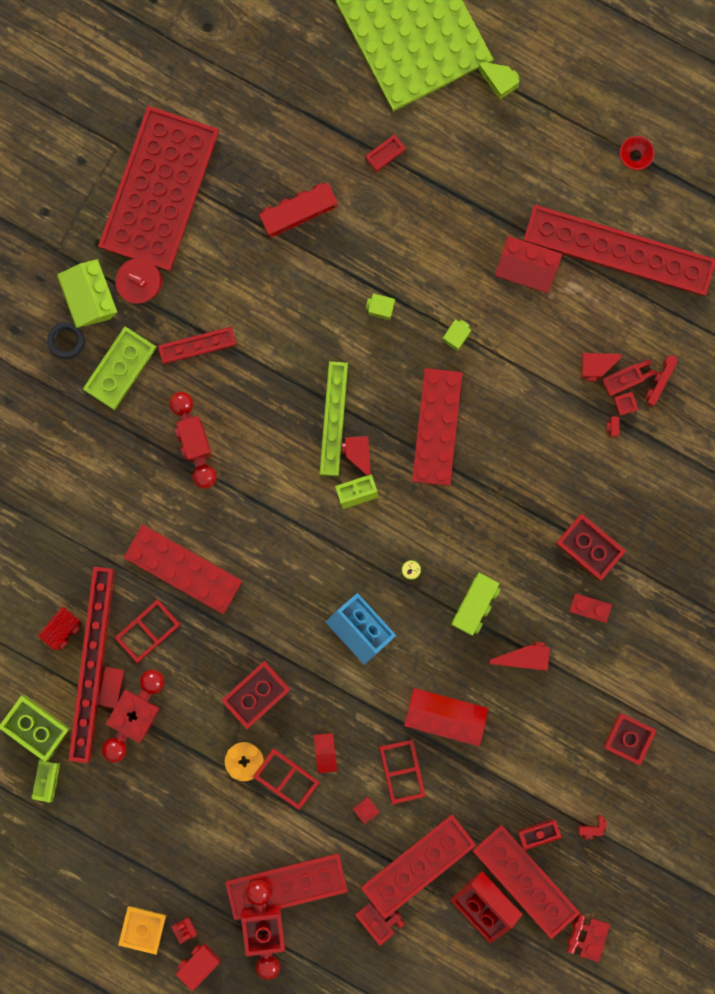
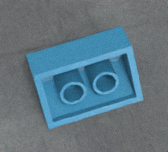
(360, 628)

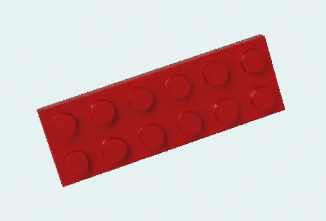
(437, 427)
(183, 569)
(418, 866)
(526, 881)
(292, 884)

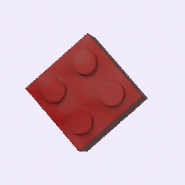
(629, 738)

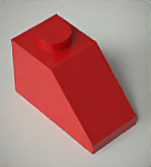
(596, 365)
(358, 453)
(325, 752)

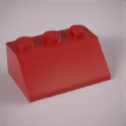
(528, 264)
(486, 907)

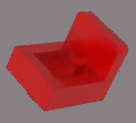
(589, 832)

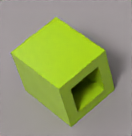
(380, 306)
(457, 334)

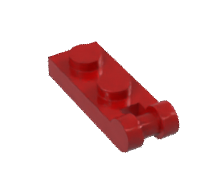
(661, 380)

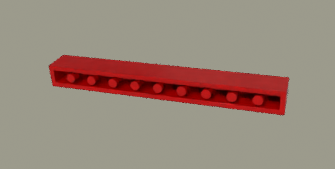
(92, 665)

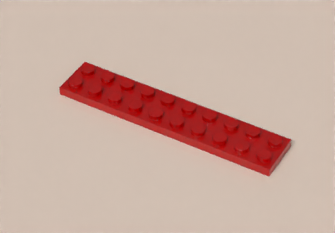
(619, 250)

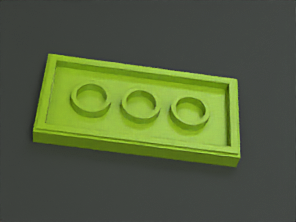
(119, 368)

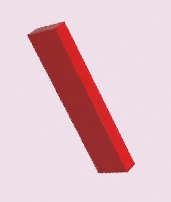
(197, 345)

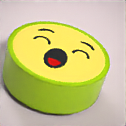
(411, 570)

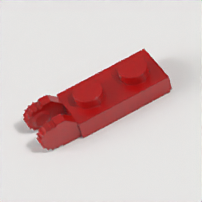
(626, 378)

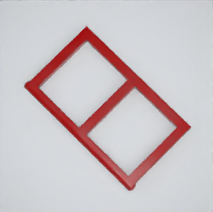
(138, 620)
(388, 775)
(277, 790)

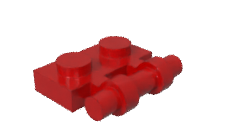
(376, 924)
(594, 938)

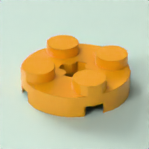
(235, 754)

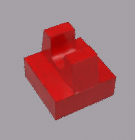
(184, 930)

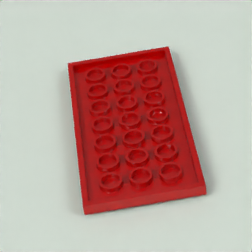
(159, 188)

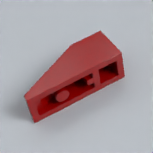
(530, 657)

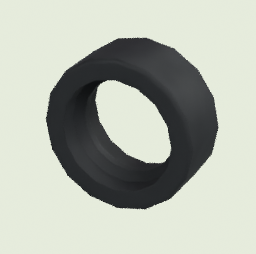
(66, 326)

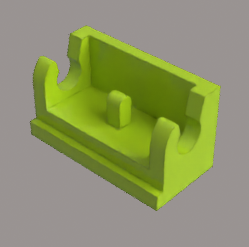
(357, 491)
(46, 781)

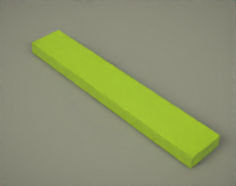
(333, 419)

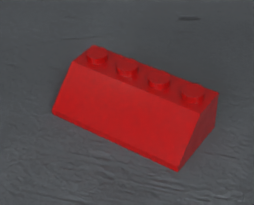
(446, 717)

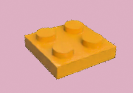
(142, 930)

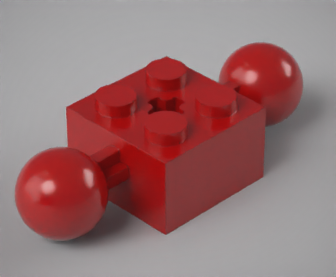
(194, 440)
(115, 748)
(261, 919)

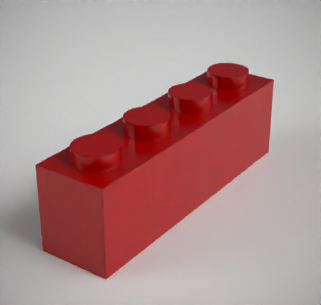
(298, 210)

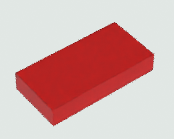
(385, 153)
(111, 687)

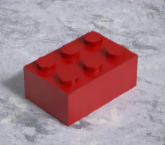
(590, 547)
(256, 695)

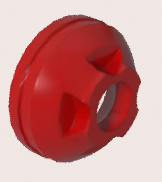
(638, 144)

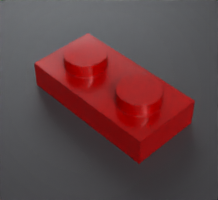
(590, 608)

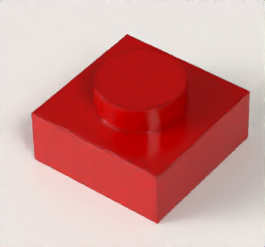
(625, 403)
(612, 427)
(366, 810)

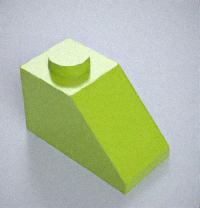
(499, 78)

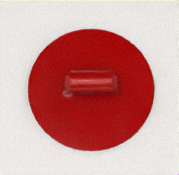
(137, 280)

